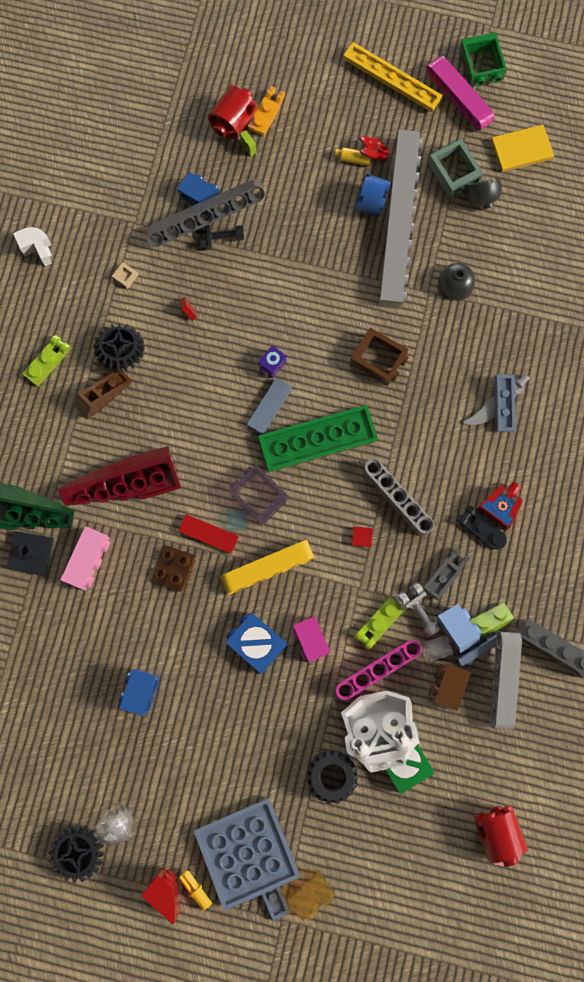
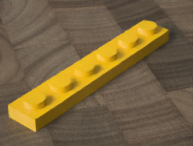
(392, 77)

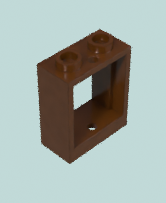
(357, 361)

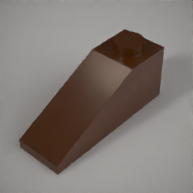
(101, 393)

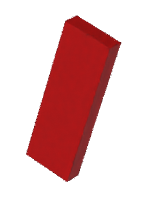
(208, 534)

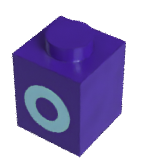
(272, 362)

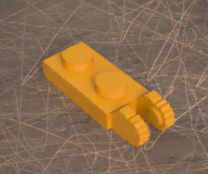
(266, 112)

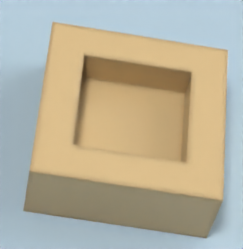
(125, 275)

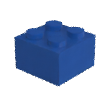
(139, 692)

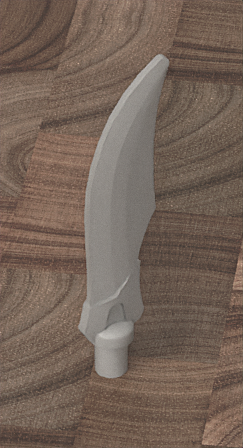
(487, 412)

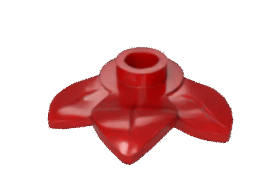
(374, 148)

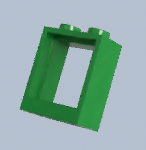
(479, 44)

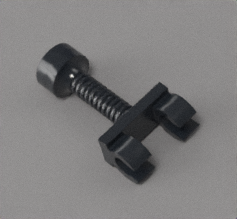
(204, 245)

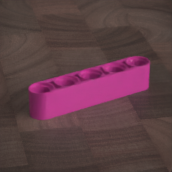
(460, 93)
(388, 668)

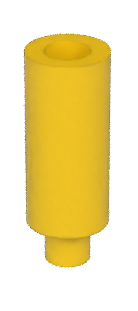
(352, 156)

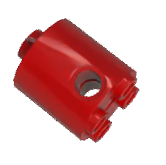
(232, 112)
(501, 836)

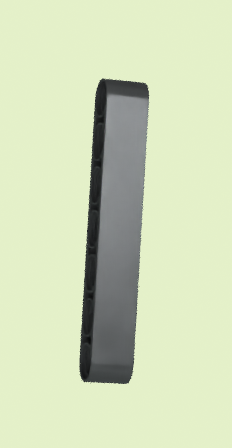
(210, 205)

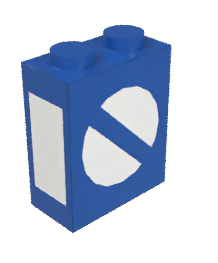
(255, 642)

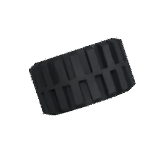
(336, 794)

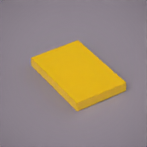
(522, 148)

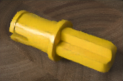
(195, 890)

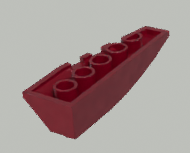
(132, 477)

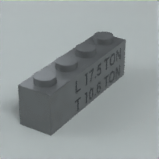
(552, 646)

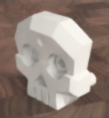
(377, 714)

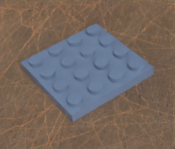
(246, 854)

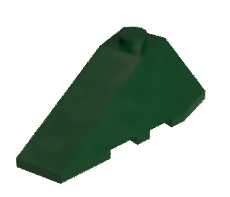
(26, 509)

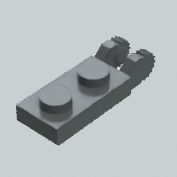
(445, 576)

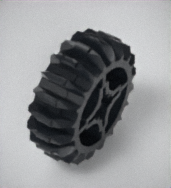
(109, 343)
(77, 861)

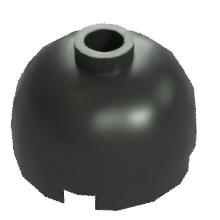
(484, 193)
(456, 281)

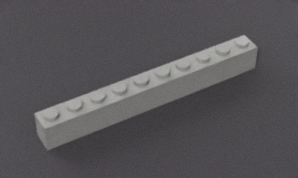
(399, 219)

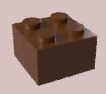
(449, 686)

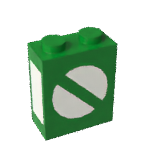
(414, 772)

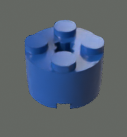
(371, 195)

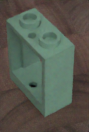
(458, 186)

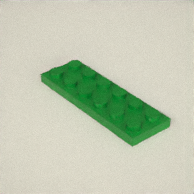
(318, 438)

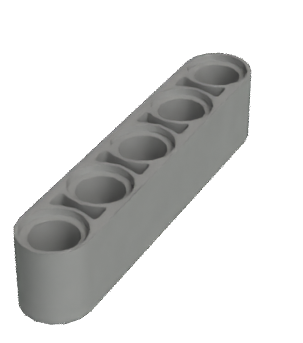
(400, 507)
(505, 680)

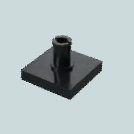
(30, 553)

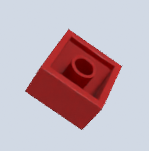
(164, 895)

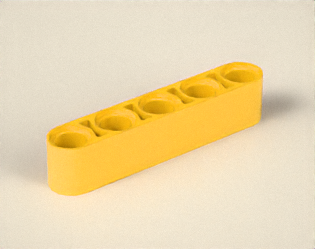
(267, 567)

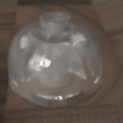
(115, 825)

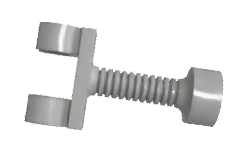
(403, 601)

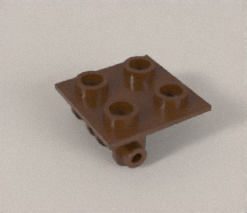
(173, 568)

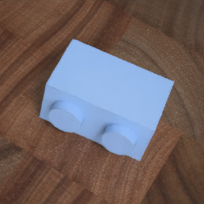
(459, 628)

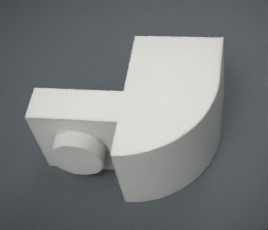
(34, 240)

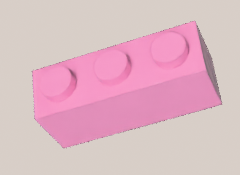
(86, 558)

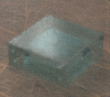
(237, 520)

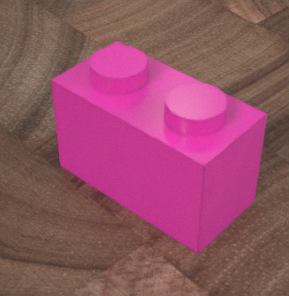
(311, 639)

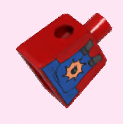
(502, 505)

